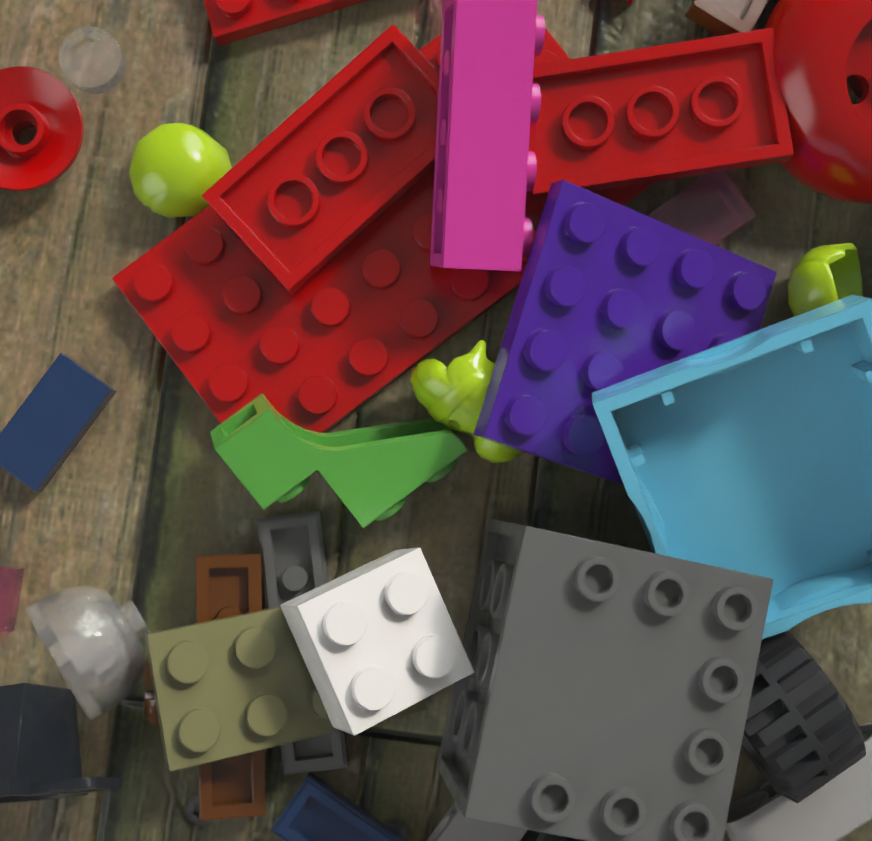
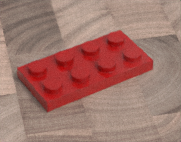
(660, 113)
(334, 161)

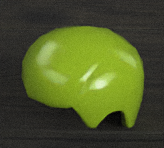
(175, 168)
(824, 277)

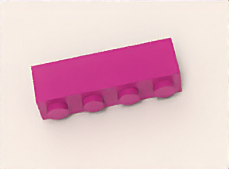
(485, 133)

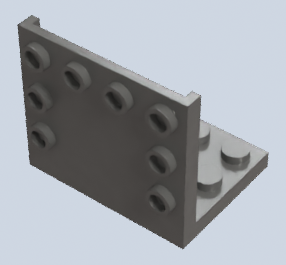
(601, 689)

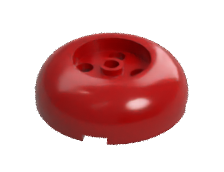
(813, 56)

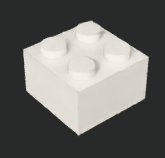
(377, 640)

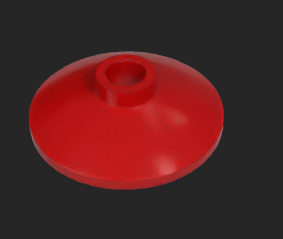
(39, 101)

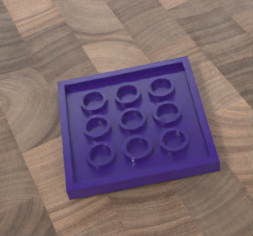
(602, 305)

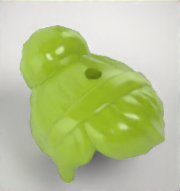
(457, 395)

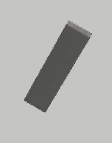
(292, 565)

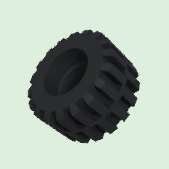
(798, 721)

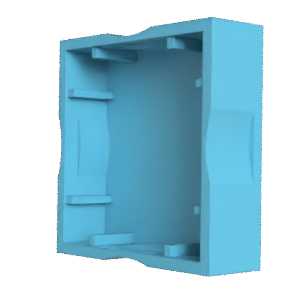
(759, 457)

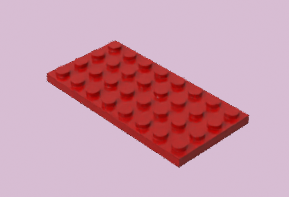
(342, 331)

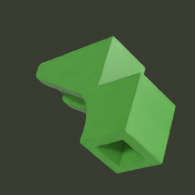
(364, 466)

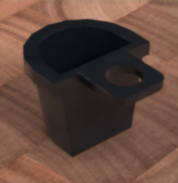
(42, 746)

